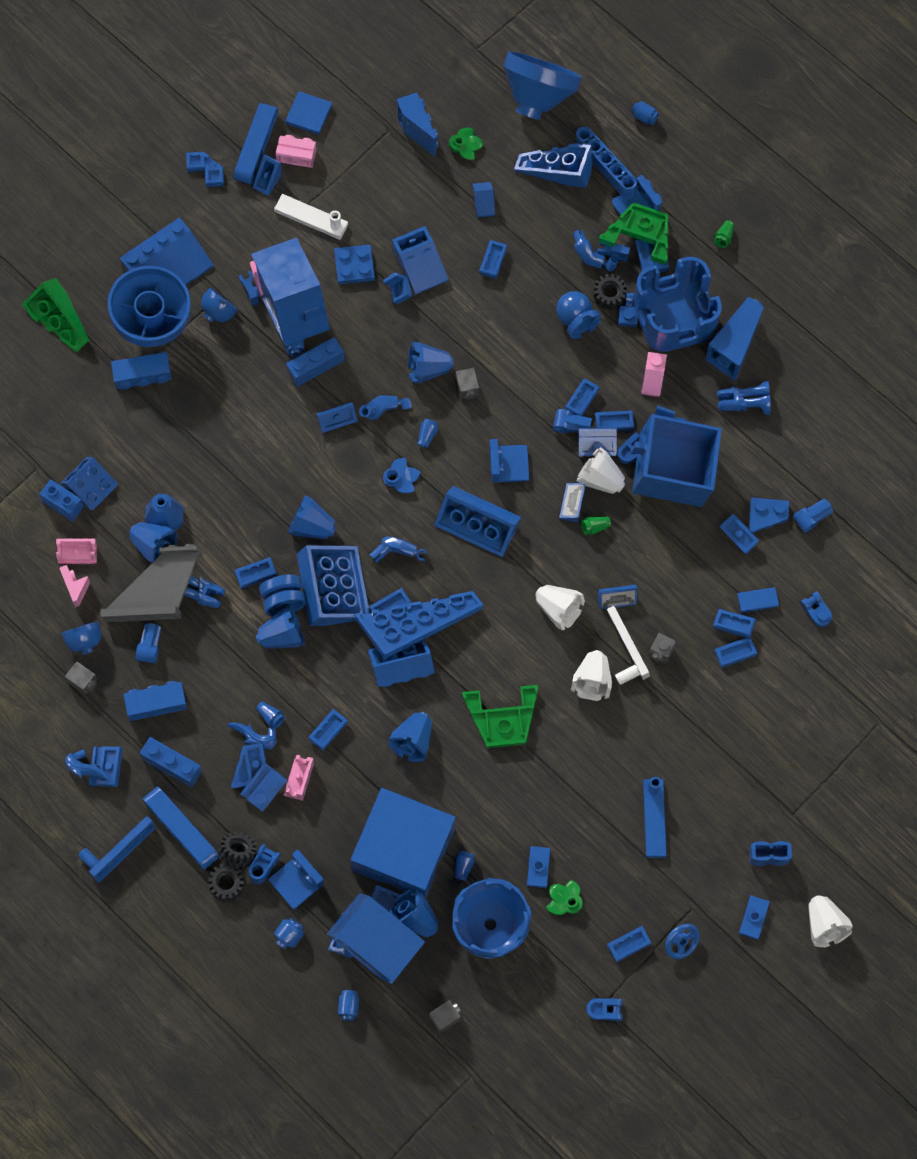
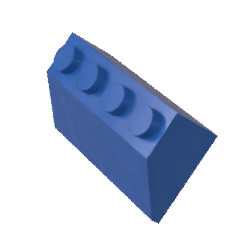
(477, 521)

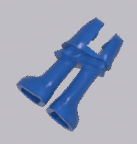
(733, 399)
(205, 588)

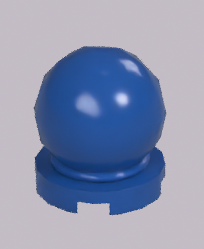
(576, 312)

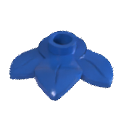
(404, 476)

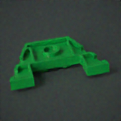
(644, 225)
(503, 725)

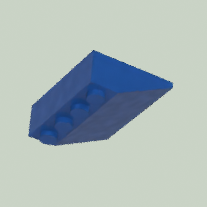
(171, 249)
(332, 584)

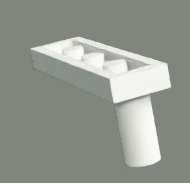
(327, 223)
(639, 667)

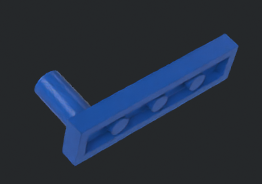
(654, 818)
(102, 868)

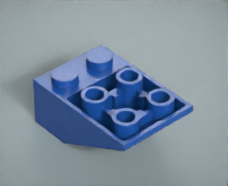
(416, 122)
(419, 260)

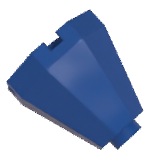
(427, 362)
(164, 511)
(312, 521)
(151, 538)
(281, 631)
(412, 737)
(415, 913)

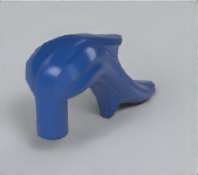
(253, 738)
(80, 769)

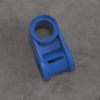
(265, 861)

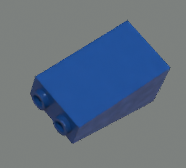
(733, 341)

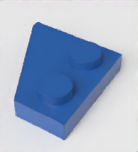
(766, 513)
(250, 761)

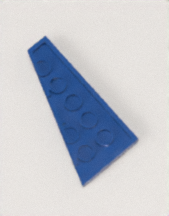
(412, 622)

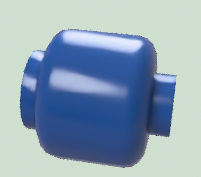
(289, 933)

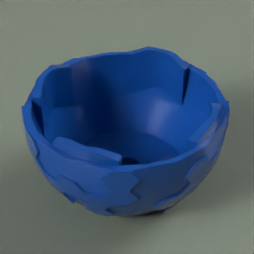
(493, 901)

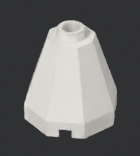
(602, 473)
(560, 604)
(593, 677)
(827, 922)

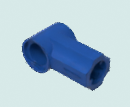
(566, 422)
(808, 518)
(148, 648)

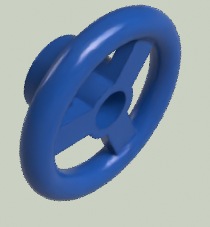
(681, 939)

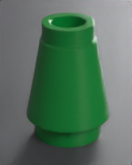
(724, 234)
(593, 525)

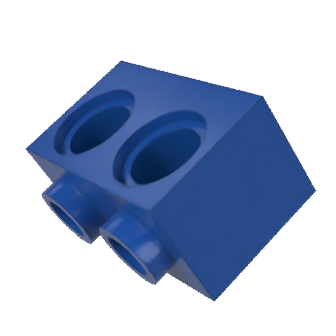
(61, 500)

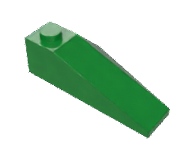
(54, 310)

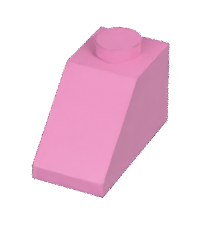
(654, 374)

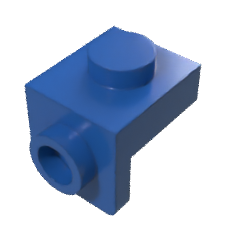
(399, 287)

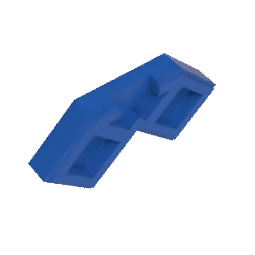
(202, 162)

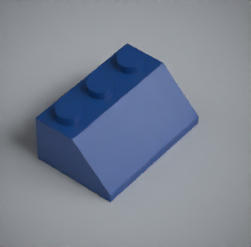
(403, 666)

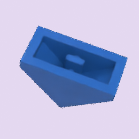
(268, 175)
(484, 199)

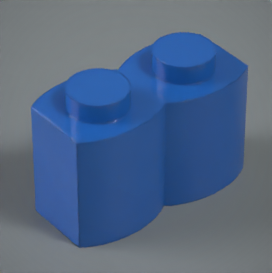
(764, 853)

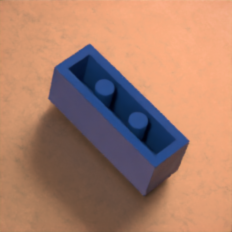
(315, 362)
(141, 370)
(155, 700)
(170, 762)

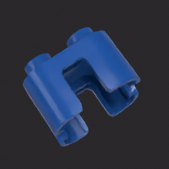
(677, 307)

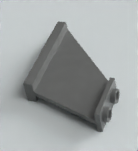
(158, 589)

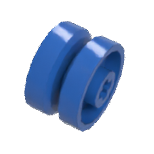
(282, 592)

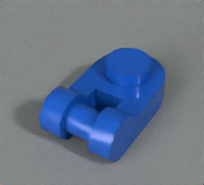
(624, 451)
(822, 615)
(597, 1009)

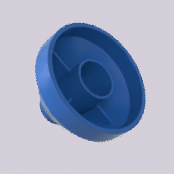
(538, 83)
(149, 306)

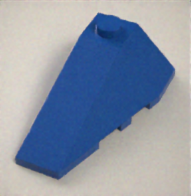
(564, 165)

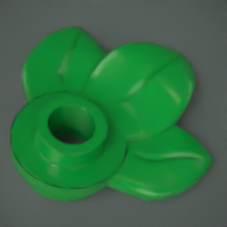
(467, 145)
(563, 896)

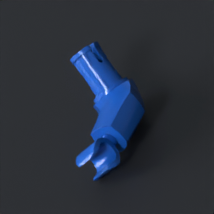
(588, 255)
(380, 404)
(396, 545)

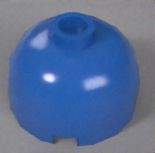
(217, 307)
(83, 638)

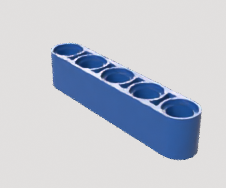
(255, 143)
(608, 170)
(181, 828)

